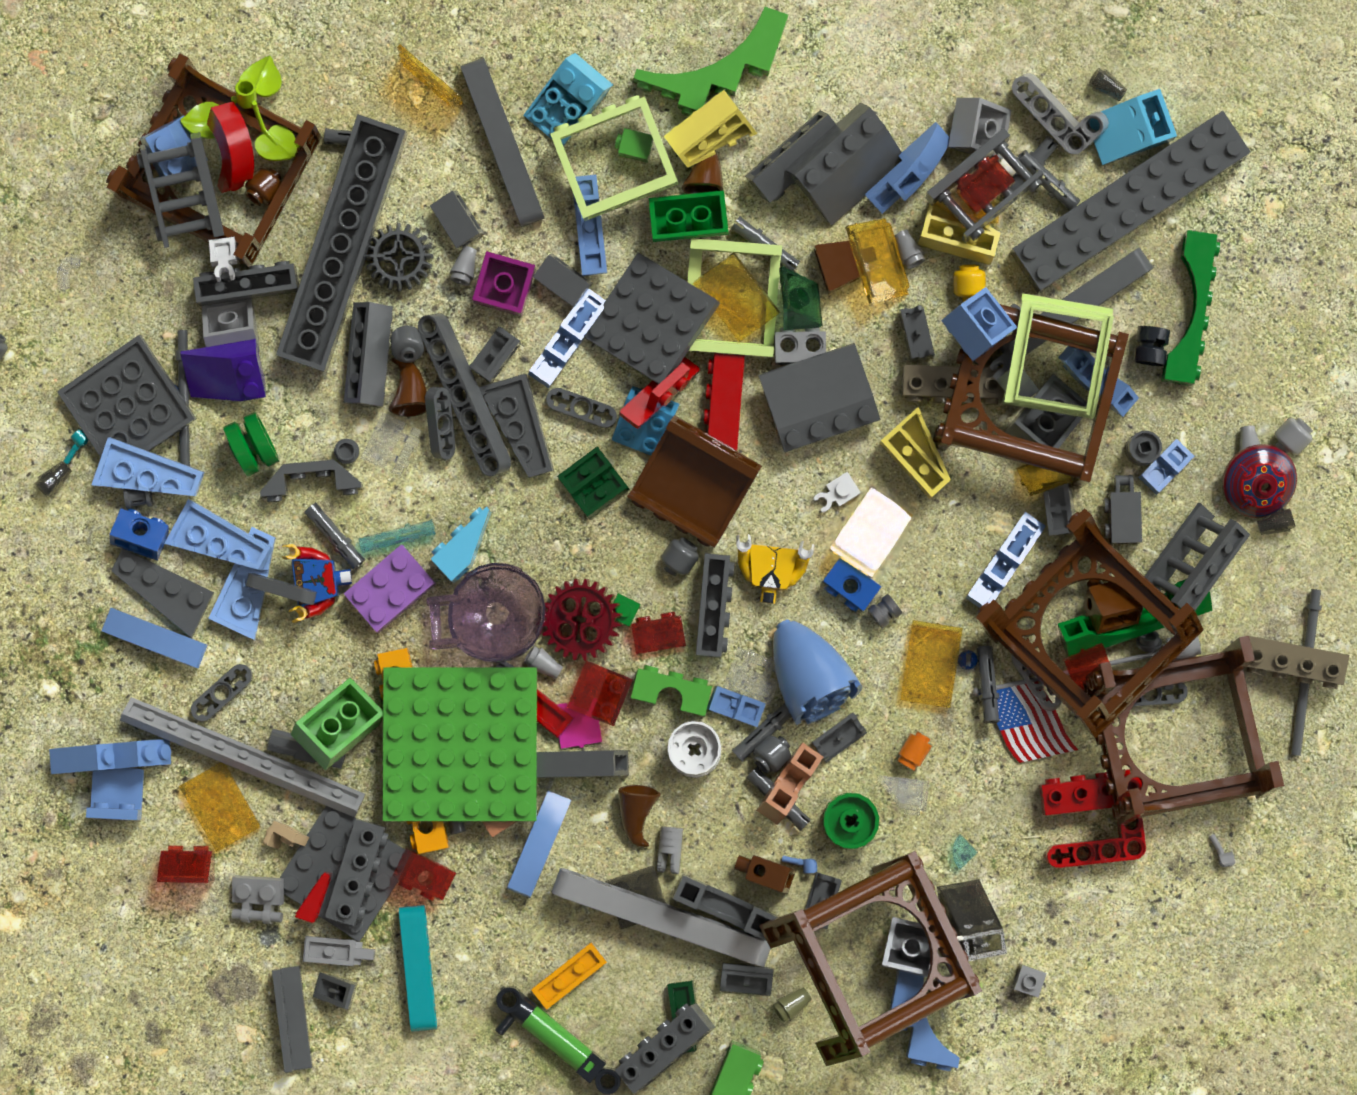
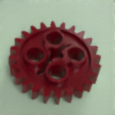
(604, 622)

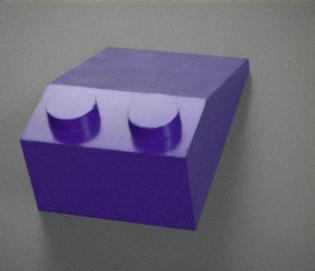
(225, 371)

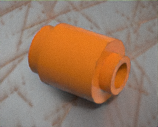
(914, 750)

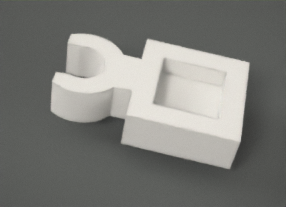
(222, 256)
(840, 490)

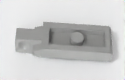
(335, 951)

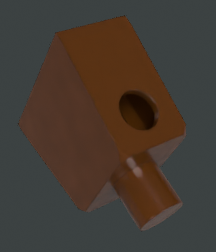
(836, 265)
(1110, 606)
(776, 875)

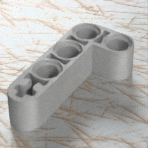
(1056, 109)

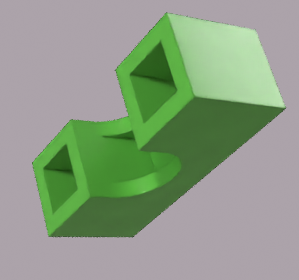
(694, 693)

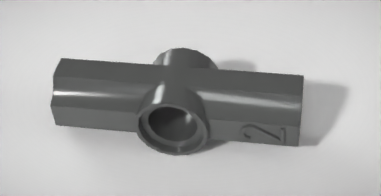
(284, 743)

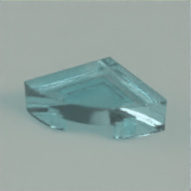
(962, 851)

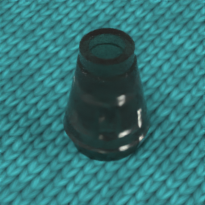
(1106, 84)
(53, 479)
(1277, 522)

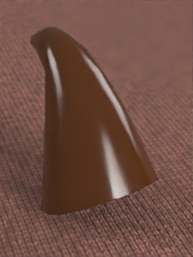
(704, 177)
(410, 393)
(634, 807)

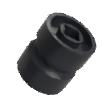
(1151, 346)

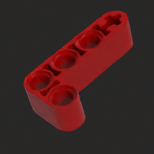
(1095, 848)

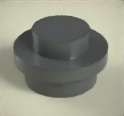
(346, 451)
(1149, 642)

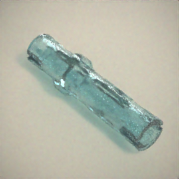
(427, 529)

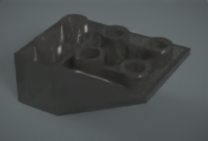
(973, 919)

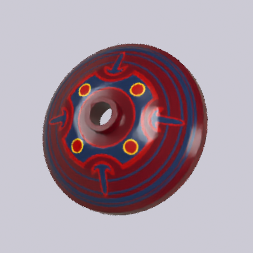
(1251, 470)

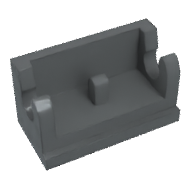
(457, 219)
(562, 279)
(916, 333)
(495, 354)
(1027, 386)
(1059, 509)
(839, 737)
(822, 888)
(746, 979)

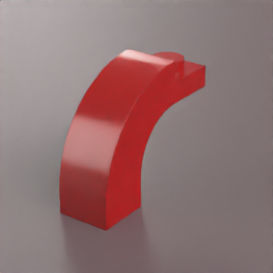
(234, 145)

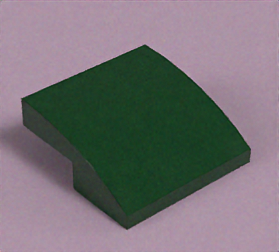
(593, 482)

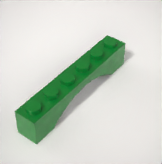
(1198, 257)
(1080, 633)

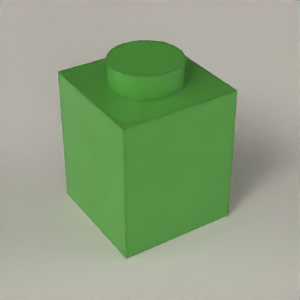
(634, 145)

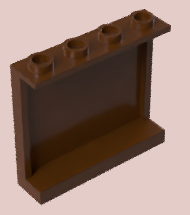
(694, 482)

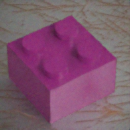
(504, 284)

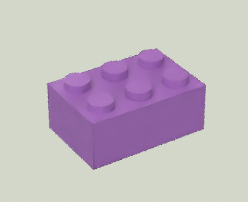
(389, 588)

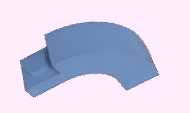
(1080, 367)

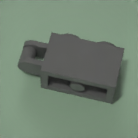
(1123, 512)

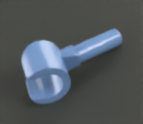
(809, 865)

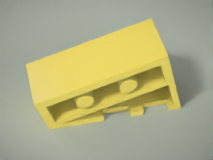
(708, 129)
(945, 234)
(916, 453)

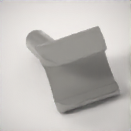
(1225, 859)

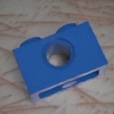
(147, 545)
(865, 590)

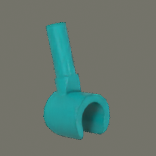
(80, 440)

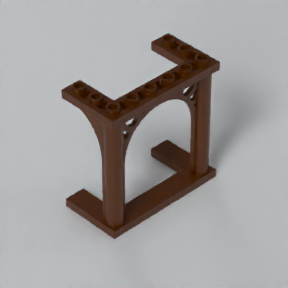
(129, 186)
(962, 434)
(1088, 542)
(1132, 803)
(943, 990)

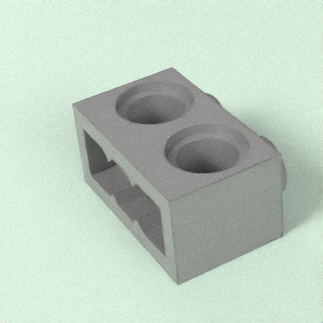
(799, 340)

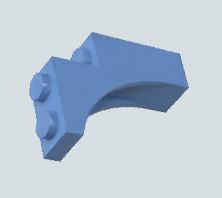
(110, 756)
(923, 1043)

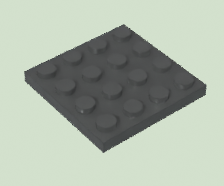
(651, 319)
(127, 399)
(325, 854)

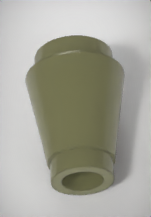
(791, 1004)

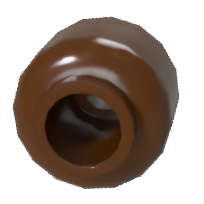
(263, 186)

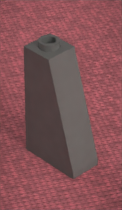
(582, 763)

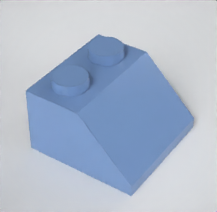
(168, 137)
(979, 323)

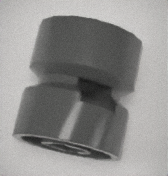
(1143, 448)

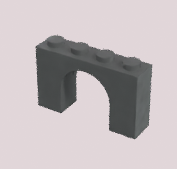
(722, 905)

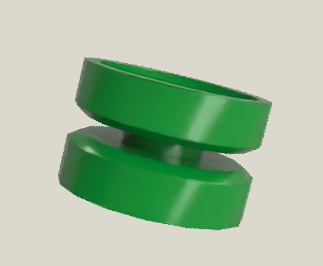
(253, 443)
(865, 823)

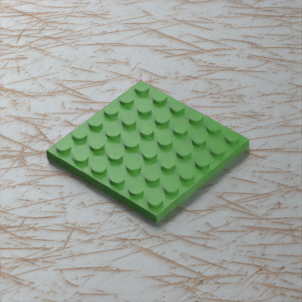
(459, 743)

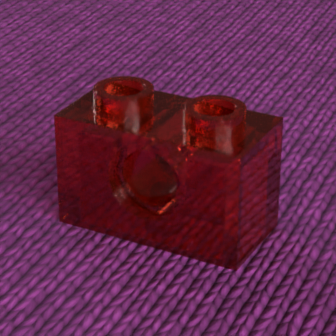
(438, 878)

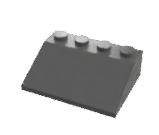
(846, 163)
(819, 397)

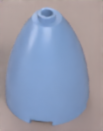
(810, 673)

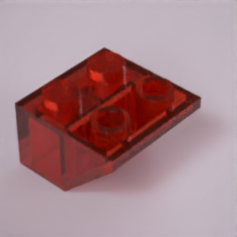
(598, 693)

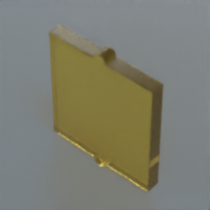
(1039, 480)

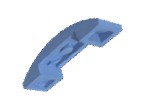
(590, 231)

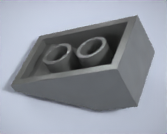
(1047, 426)

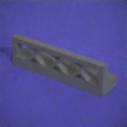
(292, 1018)

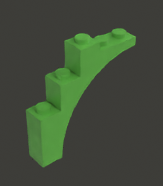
(694, 87)

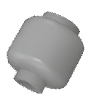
(1293, 436)

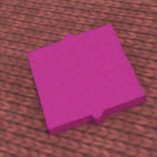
(580, 731)

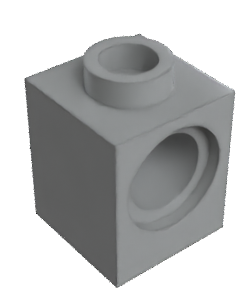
(1028, 980)

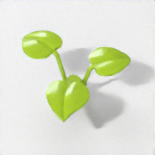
(259, 79)

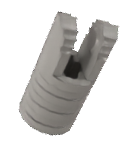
(670, 843)

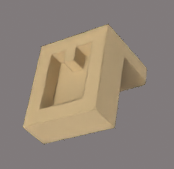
(283, 833)

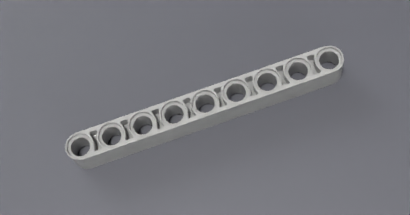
(657, 916)

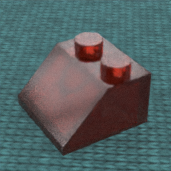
(186, 865)

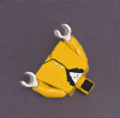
(772, 566)

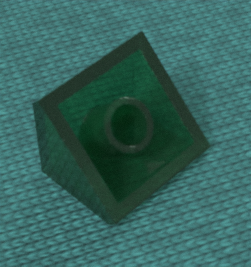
(799, 301)

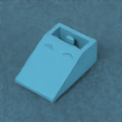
(568, 95)
(1134, 127)
(460, 552)

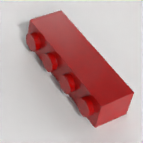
(725, 398)

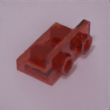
(984, 184)
(658, 634)

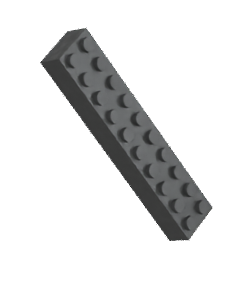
(1130, 202)
(342, 243)

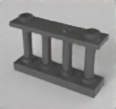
(999, 145)
(199, 173)
(1211, 565)

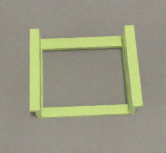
(697, 246)
(1028, 305)

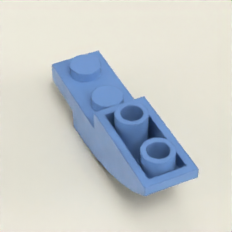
(916, 166)

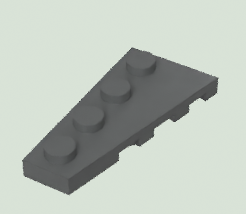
(518, 417)
(169, 593)

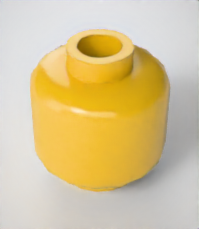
(968, 281)

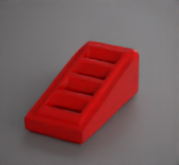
(312, 904)

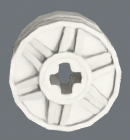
(694, 734)

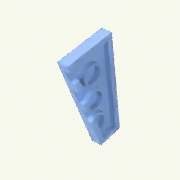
(142, 470)
(213, 536)
(238, 604)

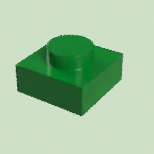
(627, 608)

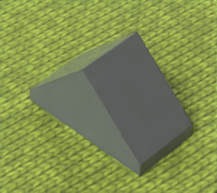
(335, 990)

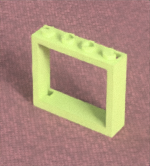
(631, 195)

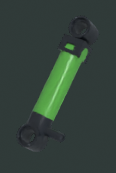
(556, 1038)

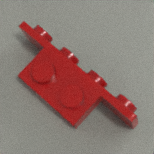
(656, 395)

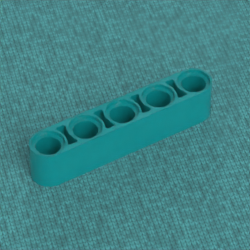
(418, 968)

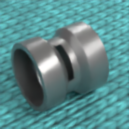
(885, 611)

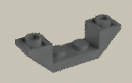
(277, 485)

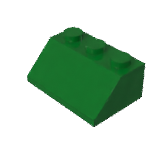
(688, 216)

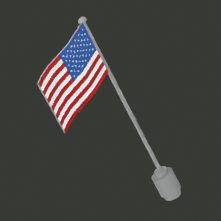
(1039, 733)

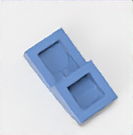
(1166, 466)
(736, 706)

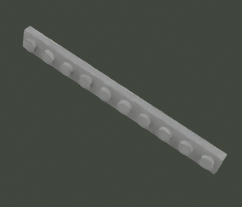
(242, 757)

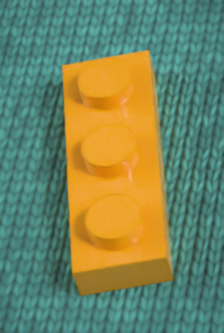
(568, 975)

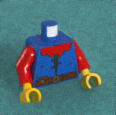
(318, 573)

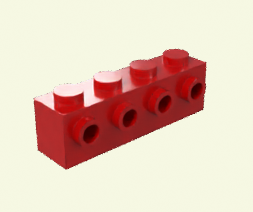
(1079, 794)

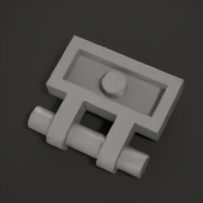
(257, 890)

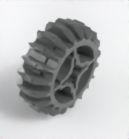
(411, 257)

